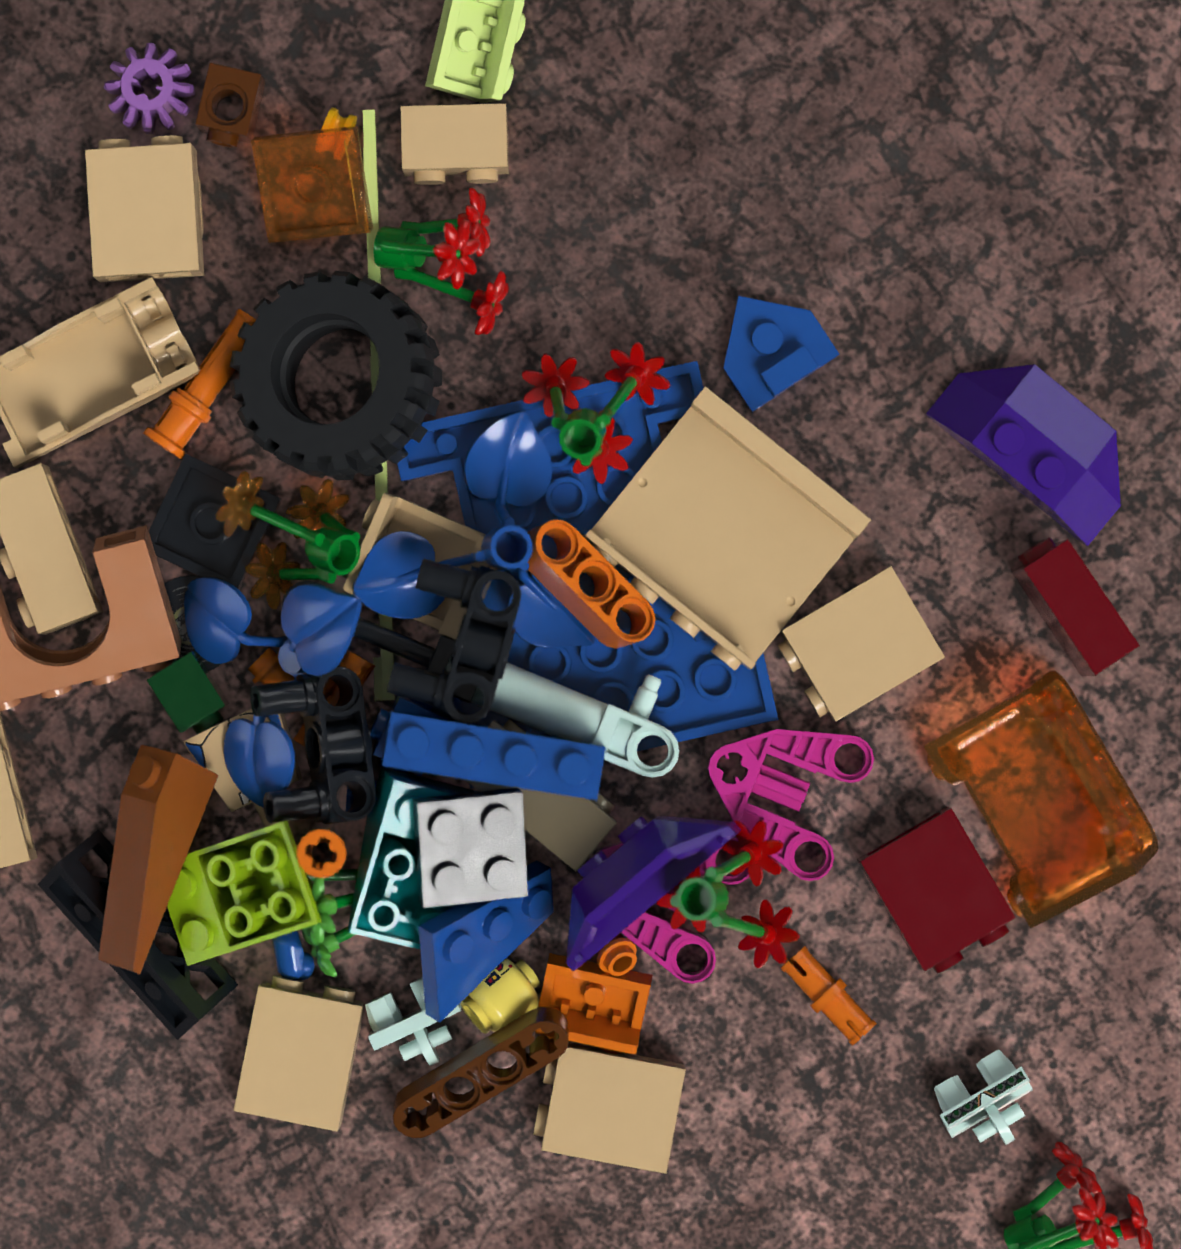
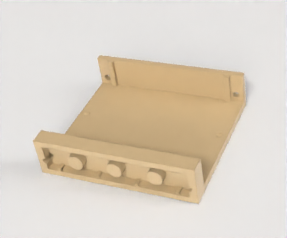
(726, 530)

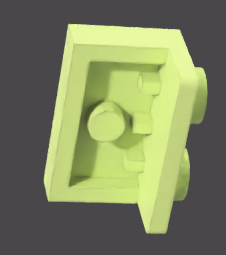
(476, 48)

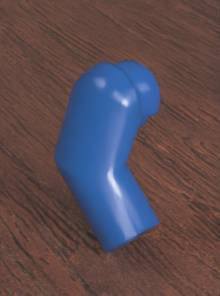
(291, 958)

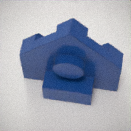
(773, 349)

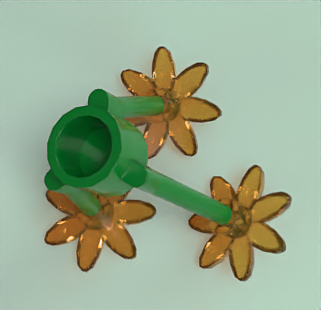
(327, 545)

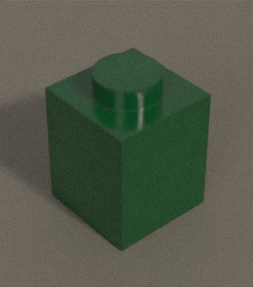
(189, 694)

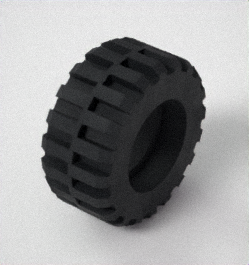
(279, 343)

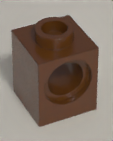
(225, 82)

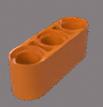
(610, 591)

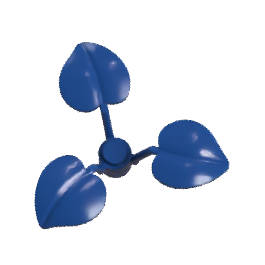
(503, 465)
(317, 634)

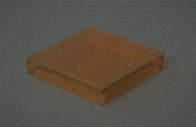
(312, 184)

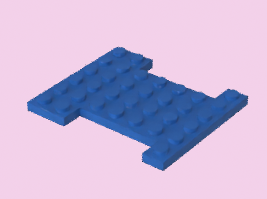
(696, 688)

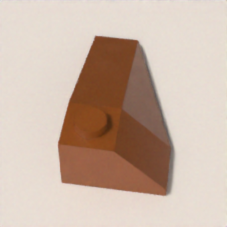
(152, 839)

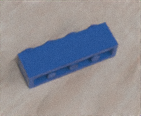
(494, 756)

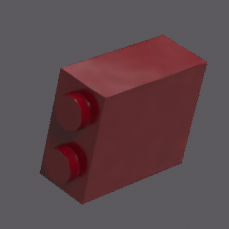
(1074, 606)
(937, 891)

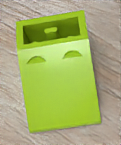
(241, 894)

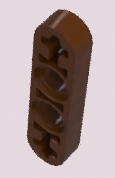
(474, 1066)

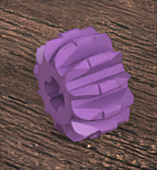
(160, 71)

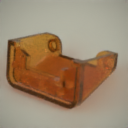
(1047, 797)

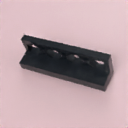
(159, 984)

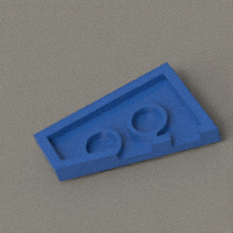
(475, 937)

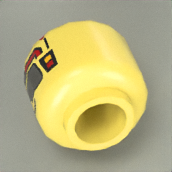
(502, 996)

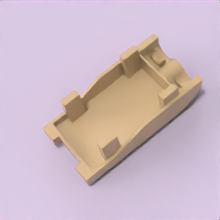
(91, 371)

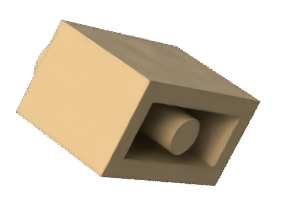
(454, 142)

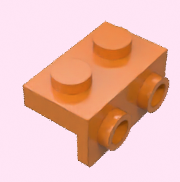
(597, 1005)

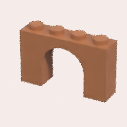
(136, 636)

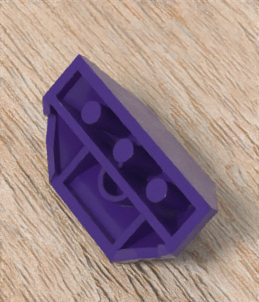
(1037, 442)
(637, 876)

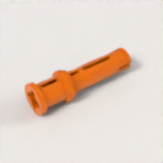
(192, 404)
(308, 860)

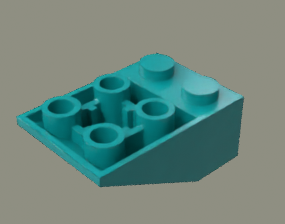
(386, 880)

